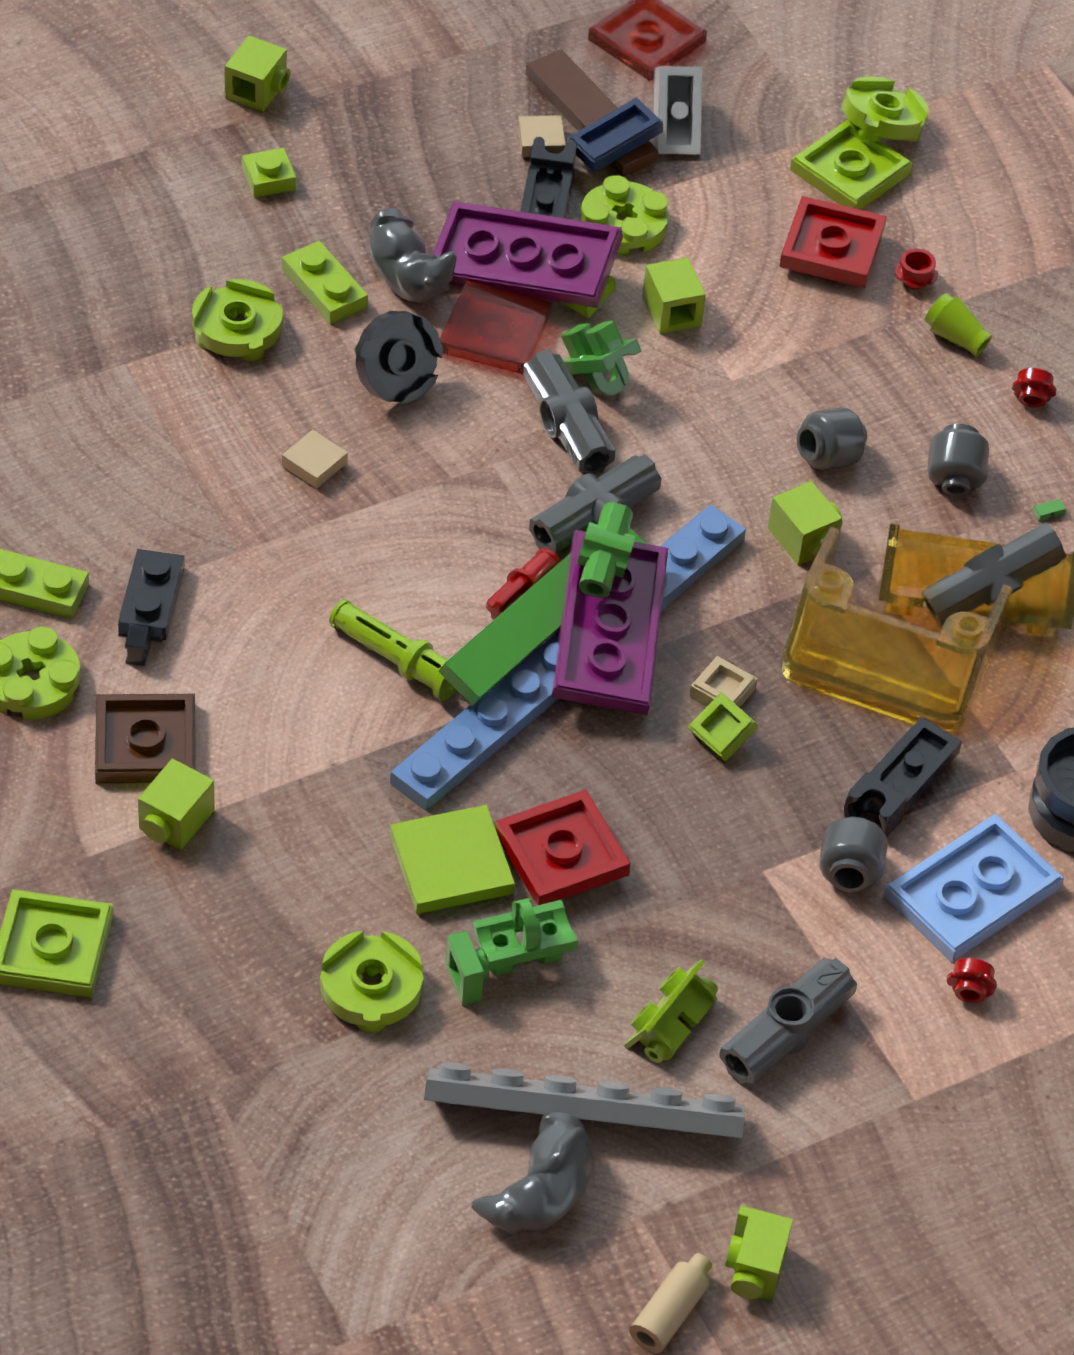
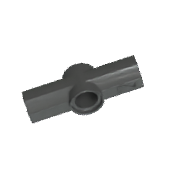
(569, 412)
(584, 500)
(988, 571)
(771, 1037)

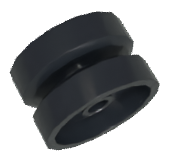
(1053, 791)

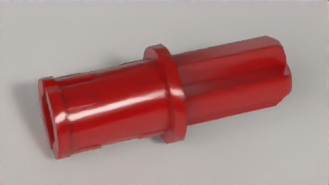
(521, 581)

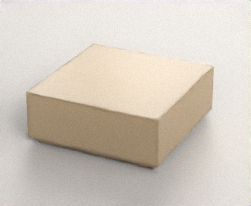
(541, 126)
(314, 459)
(724, 678)

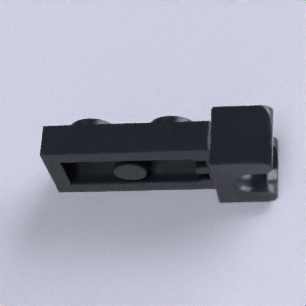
(549, 180)
(903, 774)

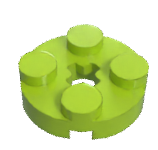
(884, 110)
(644, 206)
(237, 338)
(57, 670)
(371, 1005)

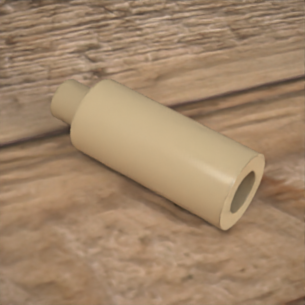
(671, 1304)

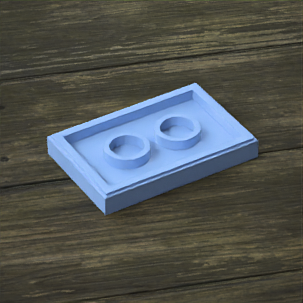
(973, 887)

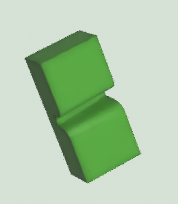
(1045, 510)

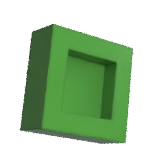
(466, 967)

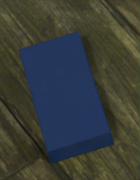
(616, 134)

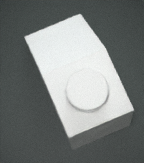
(679, 107)

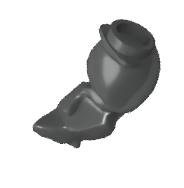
(403, 258)
(554, 1182)

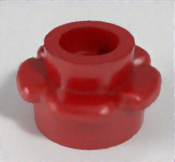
(916, 268)
(1034, 387)
(972, 980)

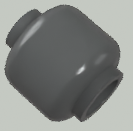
(832, 438)
(958, 459)
(853, 854)

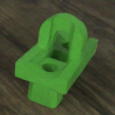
(599, 351)
(544, 935)

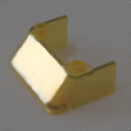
(920, 559)
(885, 659)

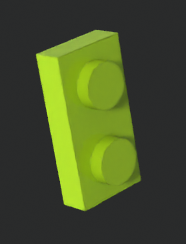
(324, 282)
(41, 584)

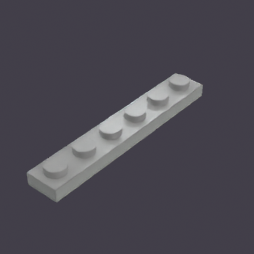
(607, 1103)

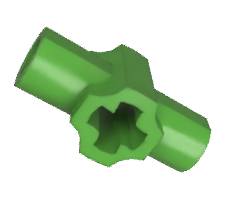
(606, 550)

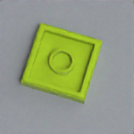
(850, 167)
(451, 859)
(53, 942)

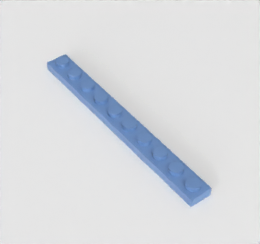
(528, 689)

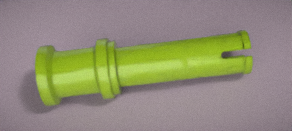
(413, 658)

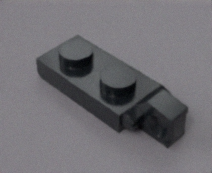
(149, 602)

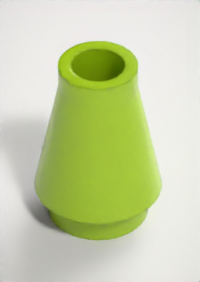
(957, 324)

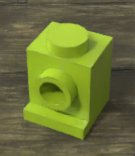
(758, 1252)

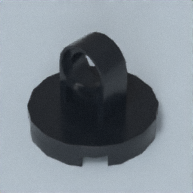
(398, 356)

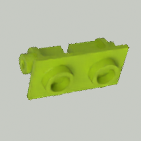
(658, 1024)

